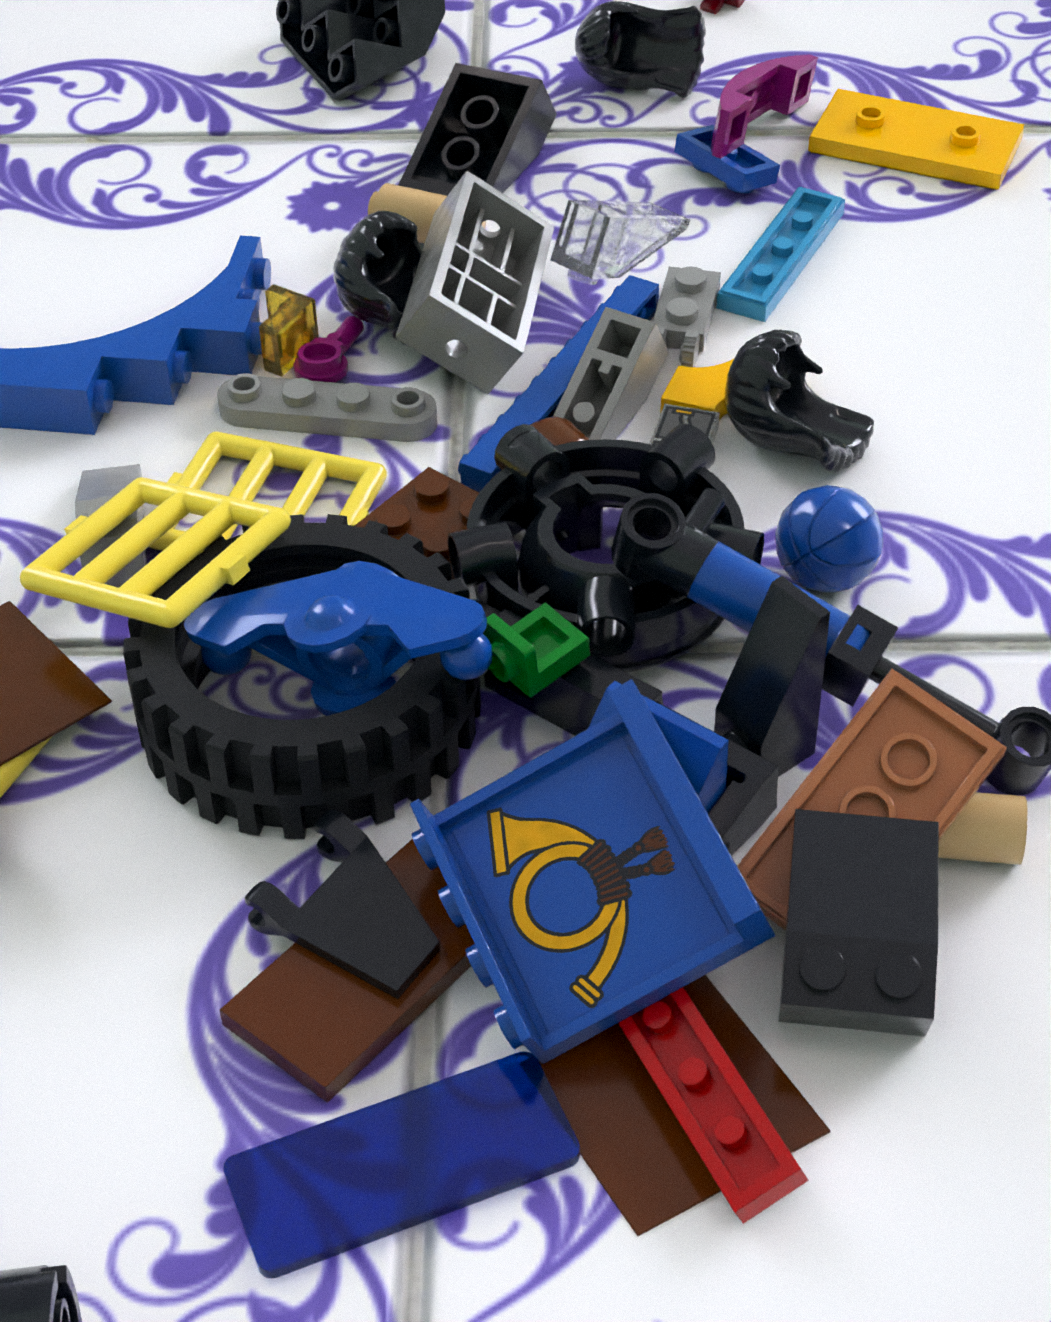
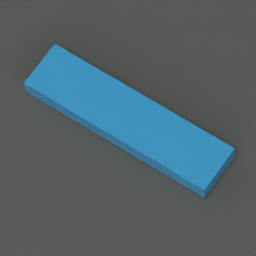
(780, 254)

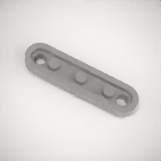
(327, 408)

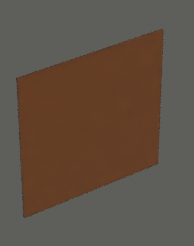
(38, 686)
(633, 1134)

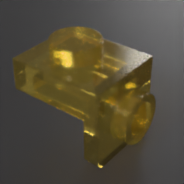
(288, 327)

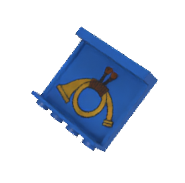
(590, 882)

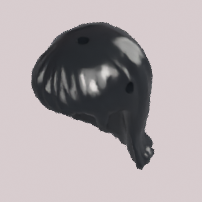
(642, 46)
(378, 268)
(780, 411)

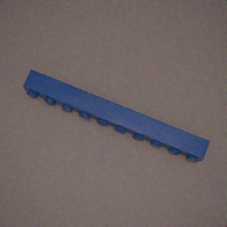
(544, 393)

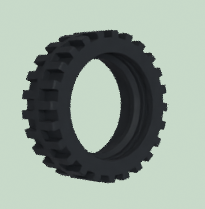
(302, 767)

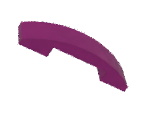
(774, 84)

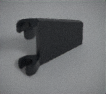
(356, 915)

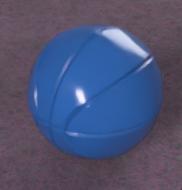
(829, 539)

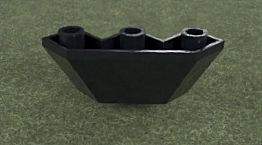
(357, 41)

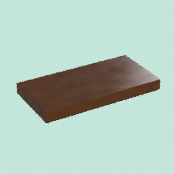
(329, 1022)

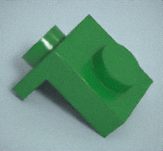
(535, 648)

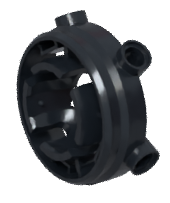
(560, 503)

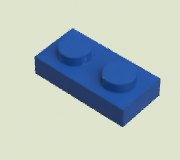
(739, 170)

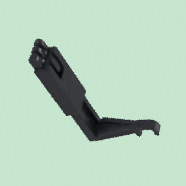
(574, 700)

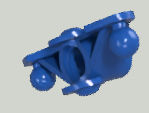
(343, 631)

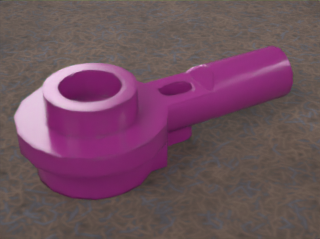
(324, 357)

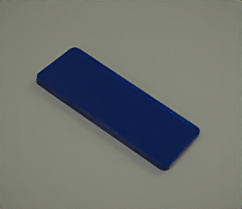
(399, 1163)

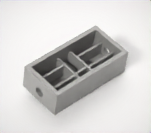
(476, 285)

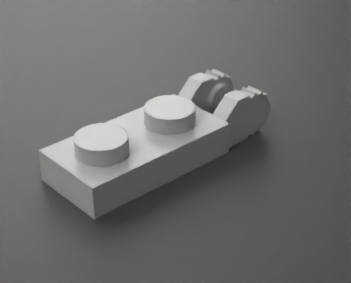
(687, 310)

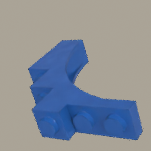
(77, 382)

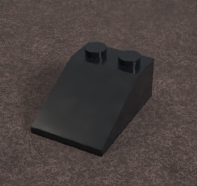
(481, 125)
(861, 923)

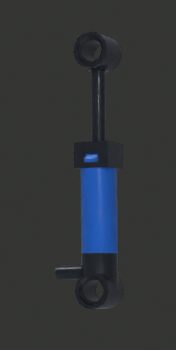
(856, 643)

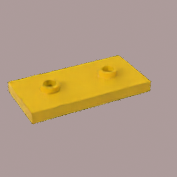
(916, 138)

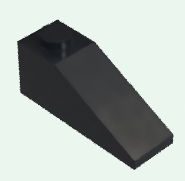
(778, 679)

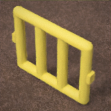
(263, 457)
(134, 596)

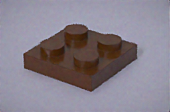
(428, 510)

